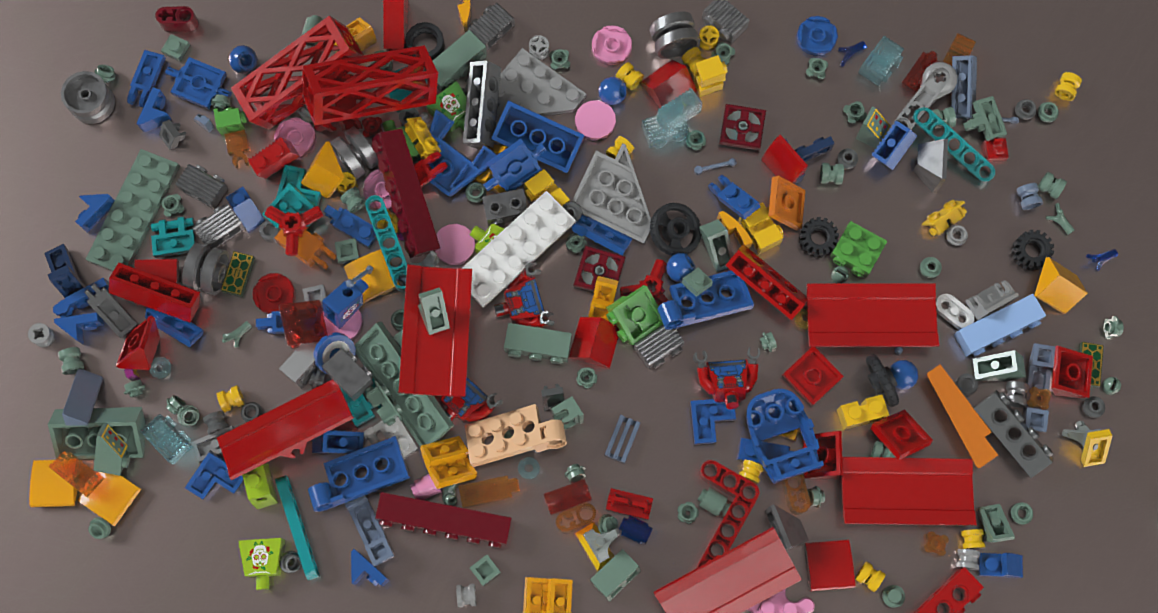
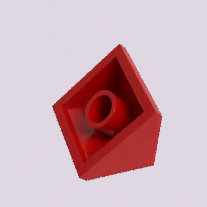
(668, 83)
(594, 341)
(140, 346)
(1071, 373)
(831, 455)

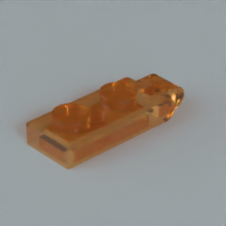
(488, 491)

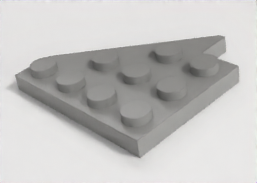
(537, 88)
(614, 196)

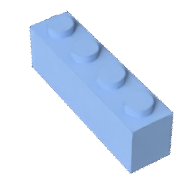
(999, 325)

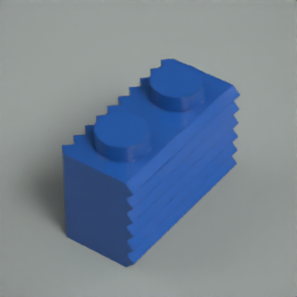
(894, 145)

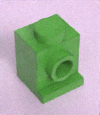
(230, 120)

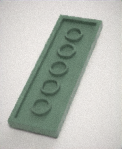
(133, 211)
(420, 413)

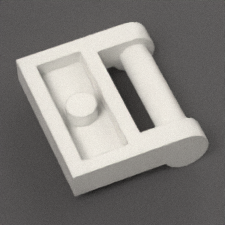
(397, 429)

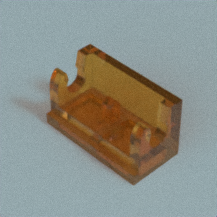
(76, 473)

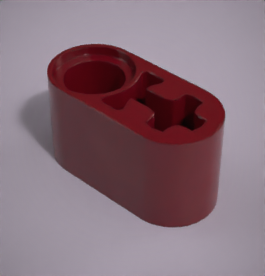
(172, 19)

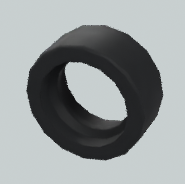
(422, 28)

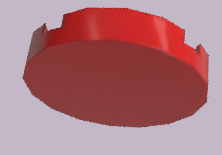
(272, 291)

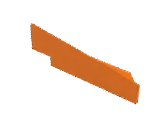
(963, 416)

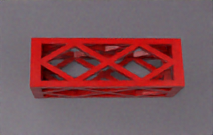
(326, 34)
(408, 78)

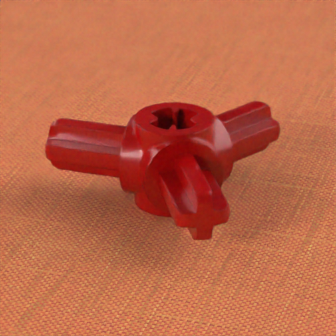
(288, 219)
(653, 279)

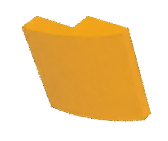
(378, 281)
(448, 462)
(48, 488)
(111, 497)
(547, 595)

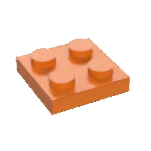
(786, 203)

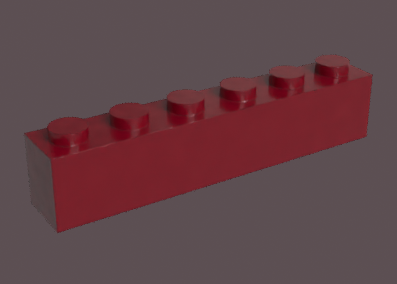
(405, 193)
(443, 519)

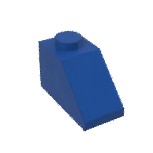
(338, 442)

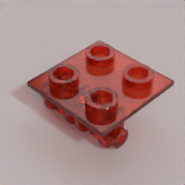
(303, 322)

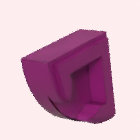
(132, 374)

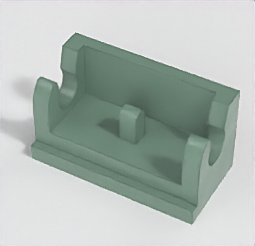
(569, 411)
(615, 575)

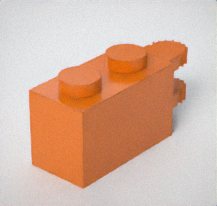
(310, 248)

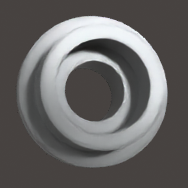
(961, 231)

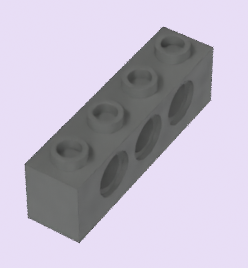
(481, 104)
(1015, 445)

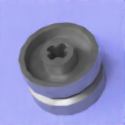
(674, 35)
(87, 97)
(357, 151)
(205, 268)

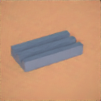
(628, 421)

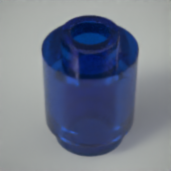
(635, 529)

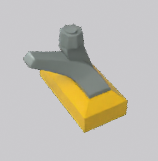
(1095, 443)
(597, 544)

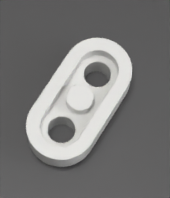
(954, 310)

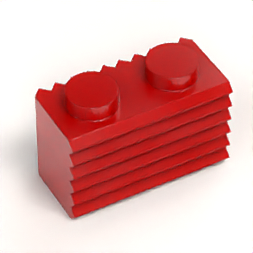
(273, 158)

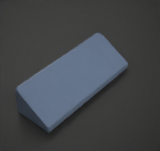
(965, 89)
(82, 398)

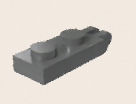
(110, 310)

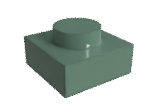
(175, 47)
(347, 251)
(697, 281)
(485, 570)

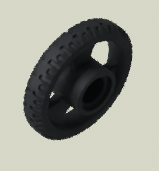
(683, 225)
(882, 380)

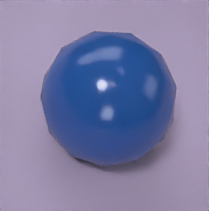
(243, 59)
(612, 90)
(679, 266)
(905, 374)

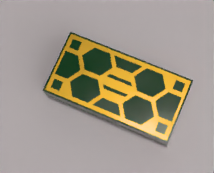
(237, 274)
(1096, 351)

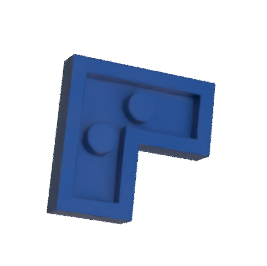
(704, 416)
(212, 470)

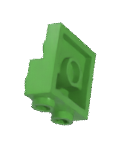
(858, 250)
(635, 315)

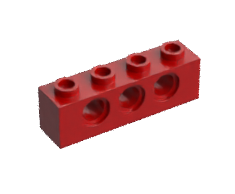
(767, 282)
(961, 580)

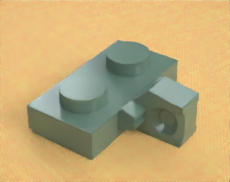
(987, 119)

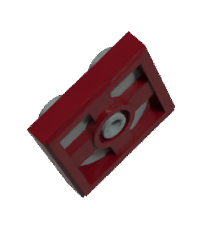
(742, 127)
(595, 264)

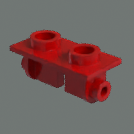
(629, 503)

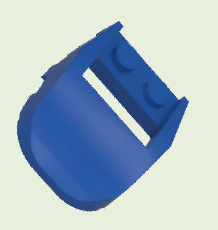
(777, 414)

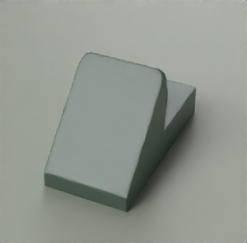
(433, 311)
(995, 524)

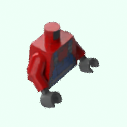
(524, 300)
(727, 379)
(473, 406)

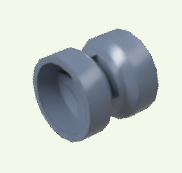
(1029, 196)

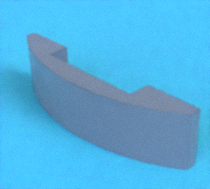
(1038, 376)
(370, 530)

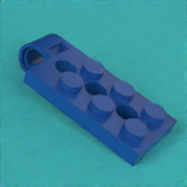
(676, 315)
(329, 495)

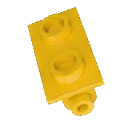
(418, 130)
(937, 220)

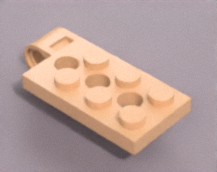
(543, 437)

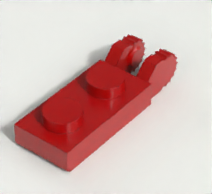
(424, 171)

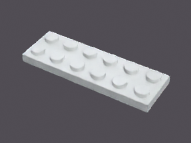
(516, 247)

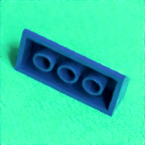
(533, 129)

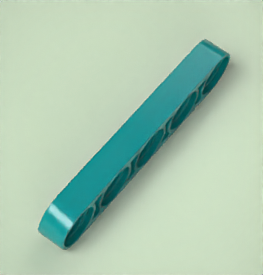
(963, 148)
(382, 235)
(297, 527)

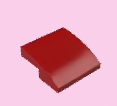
(784, 160)
(163, 268)
(830, 565)

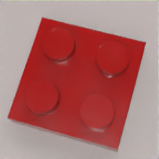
(812, 376)
(901, 434)

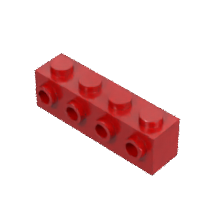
(154, 292)

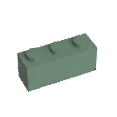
(456, 59)
(537, 343)

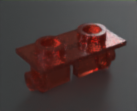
(914, 77)
(567, 497)

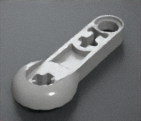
(929, 90)

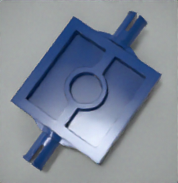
(198, 82)
(514, 166)

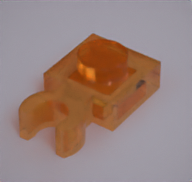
(237, 145)

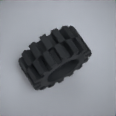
(821, 225)
(1040, 241)

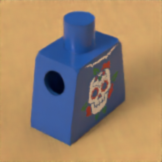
(344, 302)

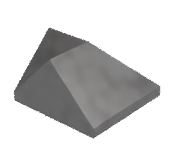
(932, 163)
(786, 526)

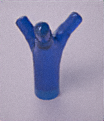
(851, 50)
(1102, 258)

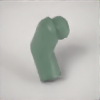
(449, 494)

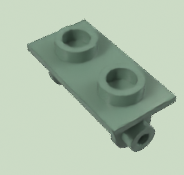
(378, 396)

